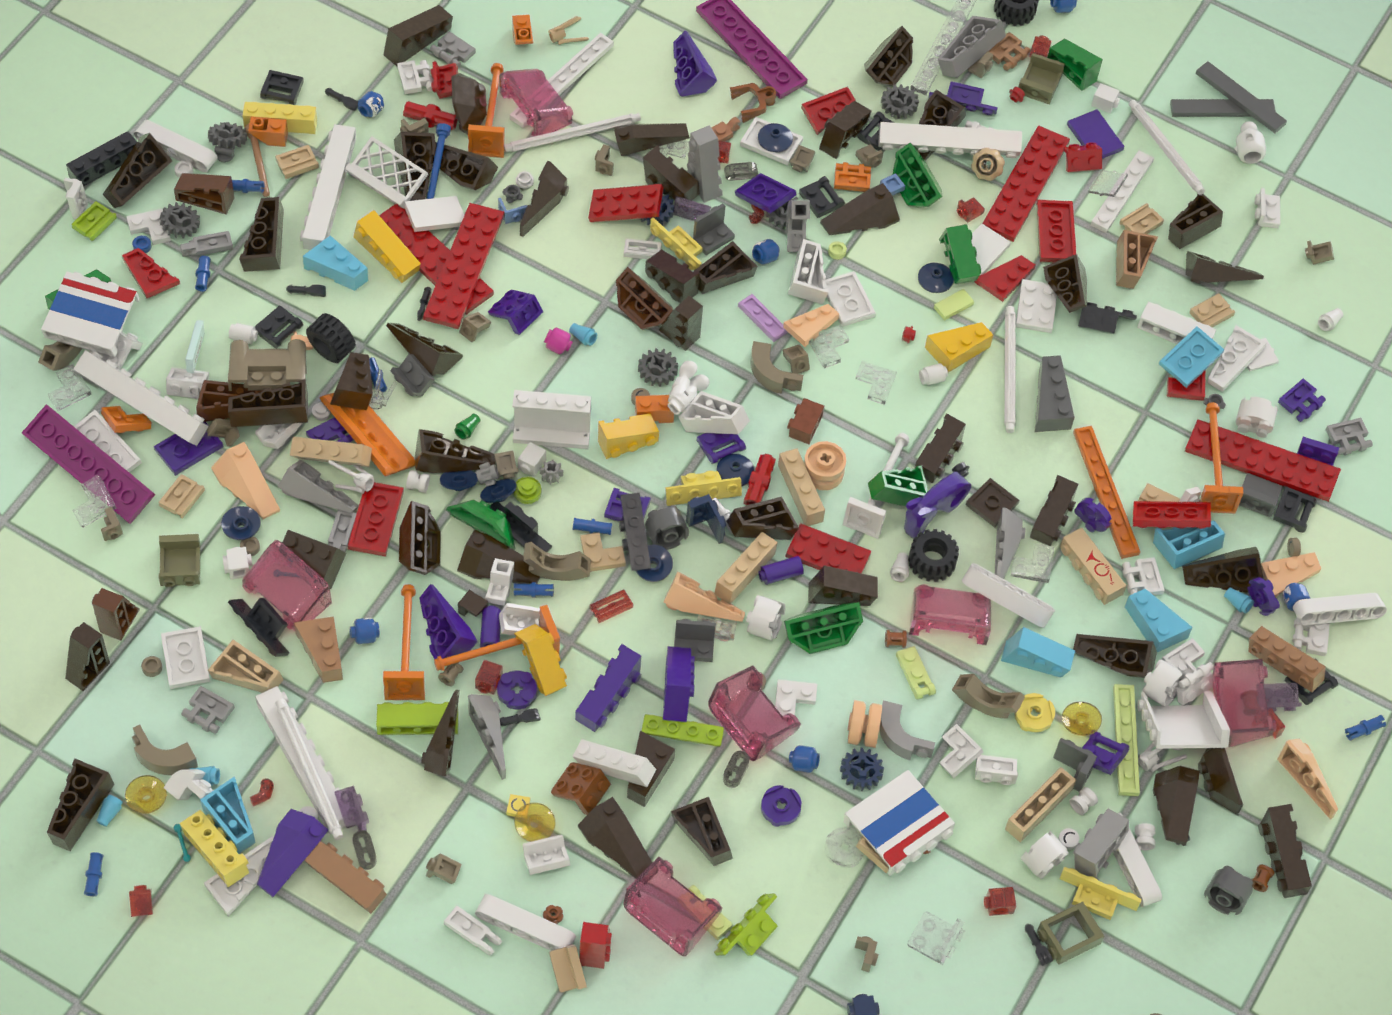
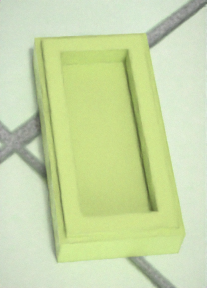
(953, 304)

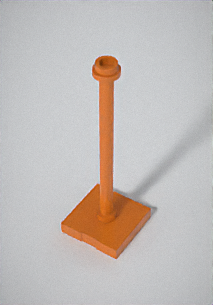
(488, 139)
(1222, 498)
(545, 622)
(405, 683)

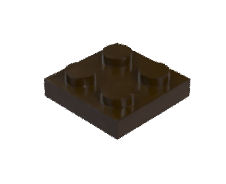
(990, 500)

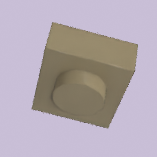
(981, 66)
(420, 126)
(802, 159)
(602, 163)
(1320, 252)
(223, 429)
(506, 464)
(869, 945)

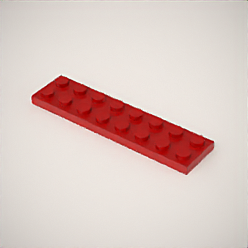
(1026, 183)
(428, 252)
(463, 266)
(1265, 461)

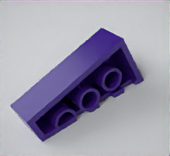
(678, 683)
(609, 689)

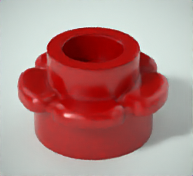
(1016, 94)
(908, 334)

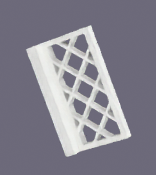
(375, 182)

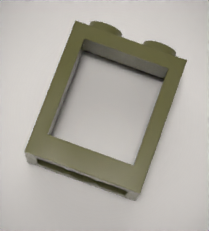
(1088, 925)

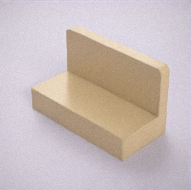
(567, 968)

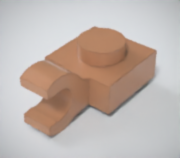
(725, 131)

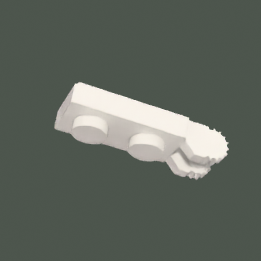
(471, 929)

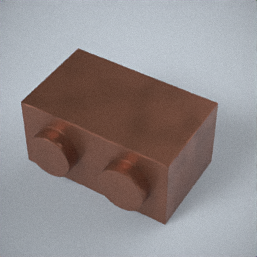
(806, 420)

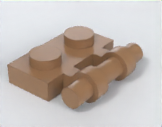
(1003, 50)

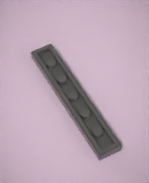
(1241, 97)
(1210, 108)

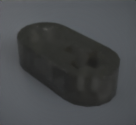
(741, 171)
(732, 767)
(369, 849)

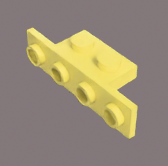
(679, 242)
(703, 484)
(1098, 896)

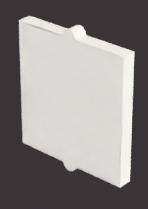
(1264, 359)

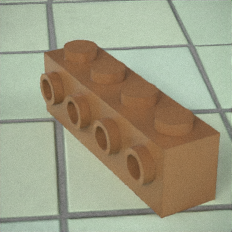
(1287, 659)
(346, 877)

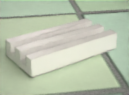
(641, 250)

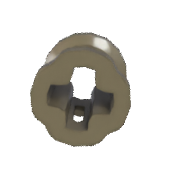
(450, 674)

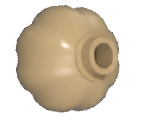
(980, 167)

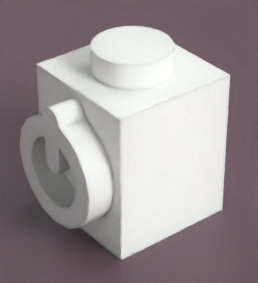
(237, 562)

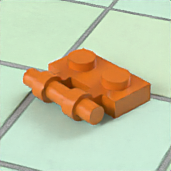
(852, 180)

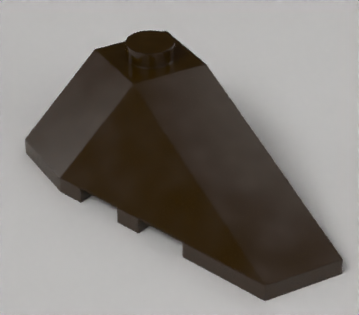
(420, 150)
(467, 168)
(549, 194)
(1205, 269)
(442, 455)
(480, 555)
(1225, 570)
(1122, 655)
(439, 752)
(1175, 798)
(613, 834)

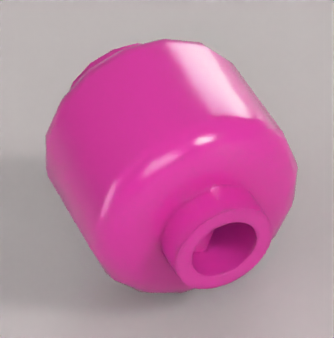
(558, 340)

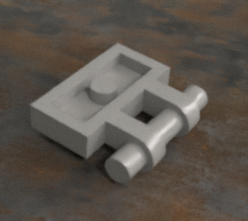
(455, 46)
(1348, 431)
(210, 704)

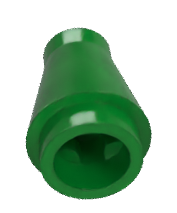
(467, 426)

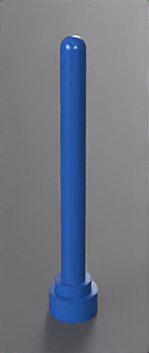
(443, 131)

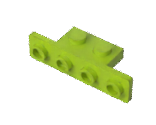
(684, 731)
(751, 930)

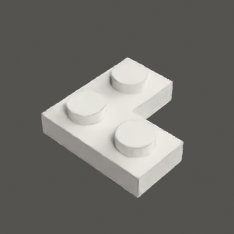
(149, 222)
(1184, 656)
(794, 692)
(964, 751)

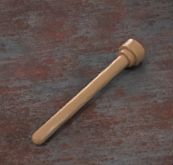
(259, 162)

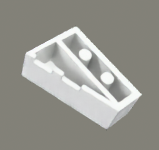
(808, 273)
(713, 415)

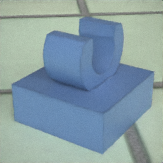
(893, 184)

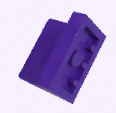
(518, 309)
(1318, 450)

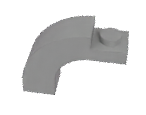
(797, 214)
(897, 739)

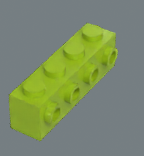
(410, 718)

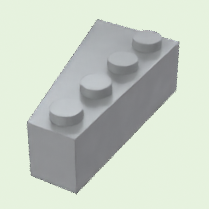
(970, 45)
(704, 162)

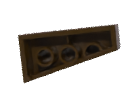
(138, 169)
(270, 406)
(78, 803)
(1285, 851)

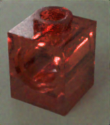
(488, 677)
(1000, 901)

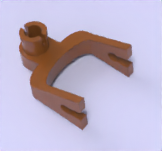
(765, 97)

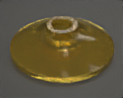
(1082, 712)
(145, 786)
(534, 813)

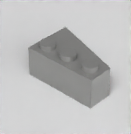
(1100, 843)

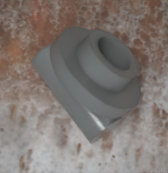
(223, 154)

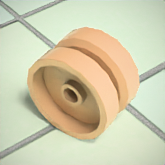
(825, 464)
(866, 724)

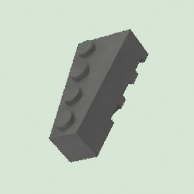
(1053, 398)

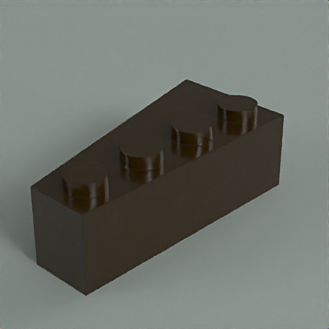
(416, 33)
(265, 238)

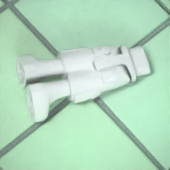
(686, 390)

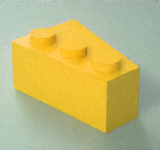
(958, 344)
(627, 435)
(542, 659)

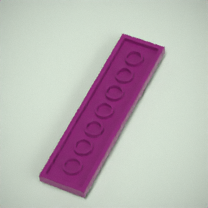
(752, 46)
(85, 460)

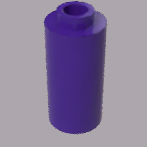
(781, 570)
(490, 626)

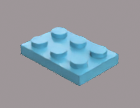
(1191, 356)

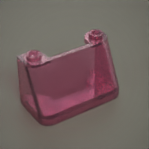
(536, 99)
(288, 584)
(951, 611)
(1242, 699)
(750, 714)
(670, 907)

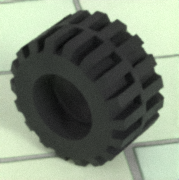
(1016, 13)
(330, 338)
(931, 568)

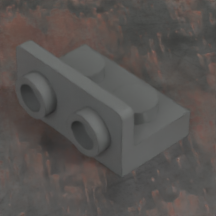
(413, 376)

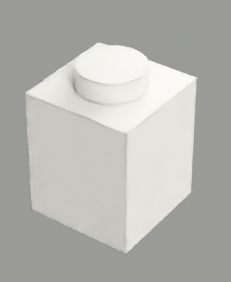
(1106, 98)
(531, 459)

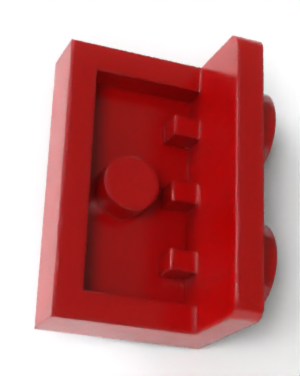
(442, 79)
(1083, 157)

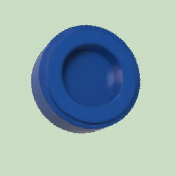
(143, 243)

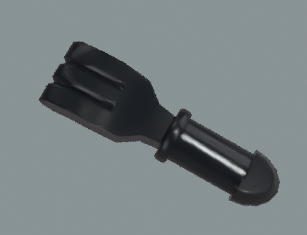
(348, 102)
(314, 290)
(424, 301)
(527, 716)
(1041, 951)

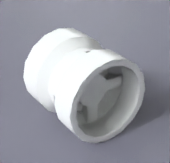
(418, 481)
(1085, 799)
(1145, 836)

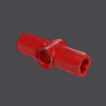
(431, 113)
(760, 479)

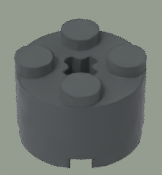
(666, 527)
(1229, 891)

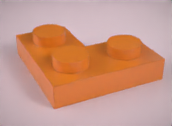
(122, 423)

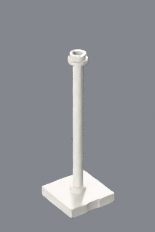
(865, 516)

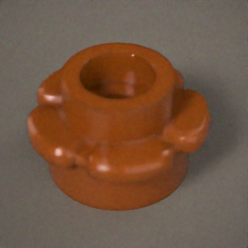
(558, 914)

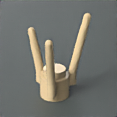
(557, 33)

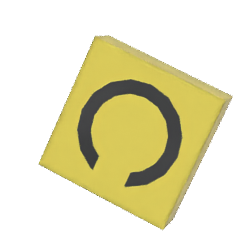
(516, 803)

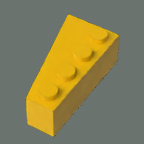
(386, 246)

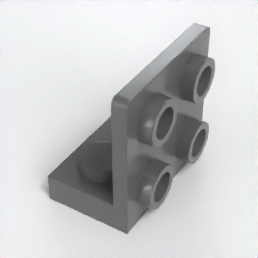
(711, 230)
(1260, 495)
(697, 636)
(1077, 758)

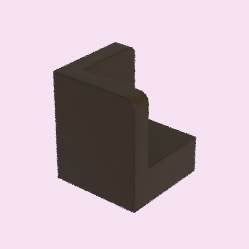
(472, 603)

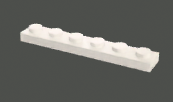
(1114, 205)

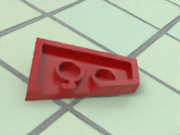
(826, 107)
(147, 274)
(1006, 277)

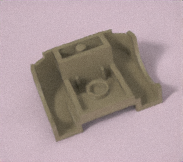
(266, 367)

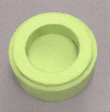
(837, 250)

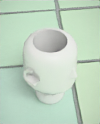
(1250, 144)

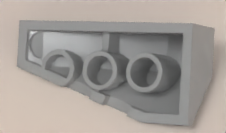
(305, 483)
(1007, 540)
(486, 720)

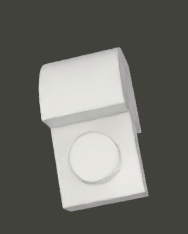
(500, 582)
(186, 782)

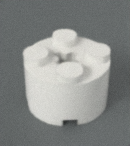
(1256, 416)
(765, 618)
(1163, 683)
(1045, 855)

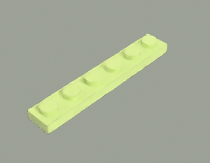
(1126, 733)

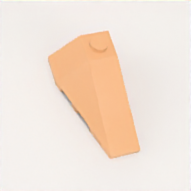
(242, 476)
(688, 597)
(1303, 767)

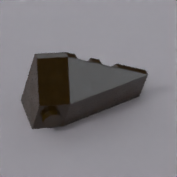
(941, 111)
(641, 137)
(865, 211)
(1068, 282)
(433, 357)

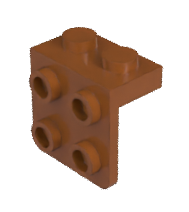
(583, 785)

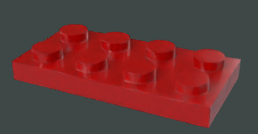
(625, 203)
(1055, 230)
(1171, 514)
(376, 519)
(822, 549)

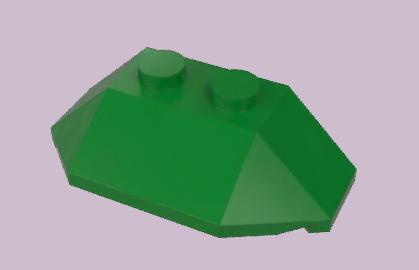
(919, 182)
(484, 520)
(824, 627)

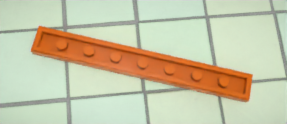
(1106, 491)

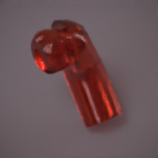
(757, 215)
(265, 792)

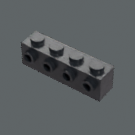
(101, 159)

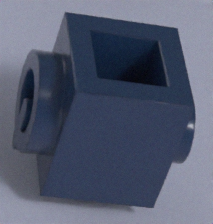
(863, 1005)

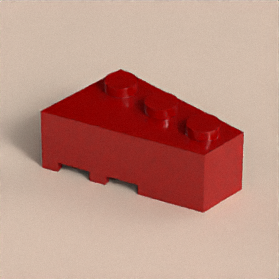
(595, 945)

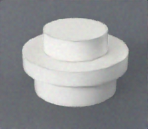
(524, 180)
(320, 411)

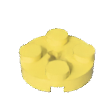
(1041, 721)

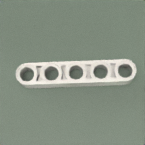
(178, 146)
(1008, 595)
(1339, 608)
(1137, 871)
(523, 923)

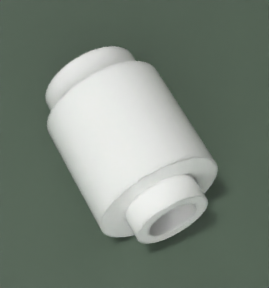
(243, 332)
(933, 374)

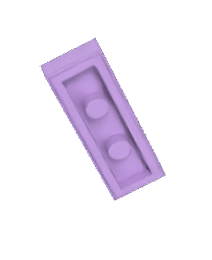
(762, 317)

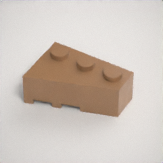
(1132, 257)
(321, 645)

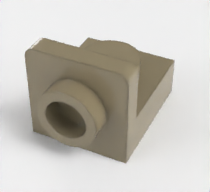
(869, 156)
(473, 325)
(797, 358)
(113, 527)
(443, 868)

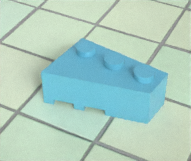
(337, 263)
(1188, 544)
(1156, 620)
(1038, 653)
(229, 814)

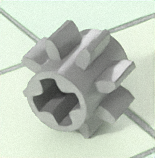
(551, 472)
(487, 474)

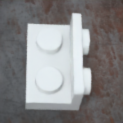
(76, 197)
(1267, 209)
(185, 384)

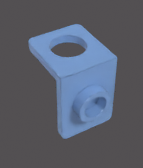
(512, 215)

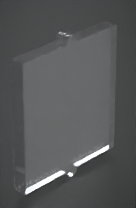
(1107, 183)

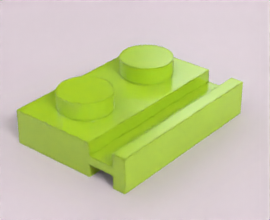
(94, 221)

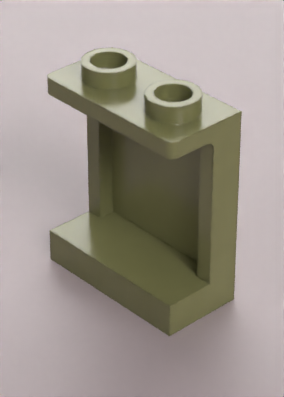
(1041, 78)
(179, 560)

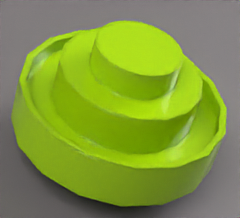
(527, 490)

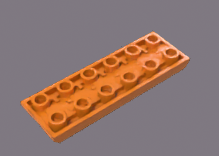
(368, 429)

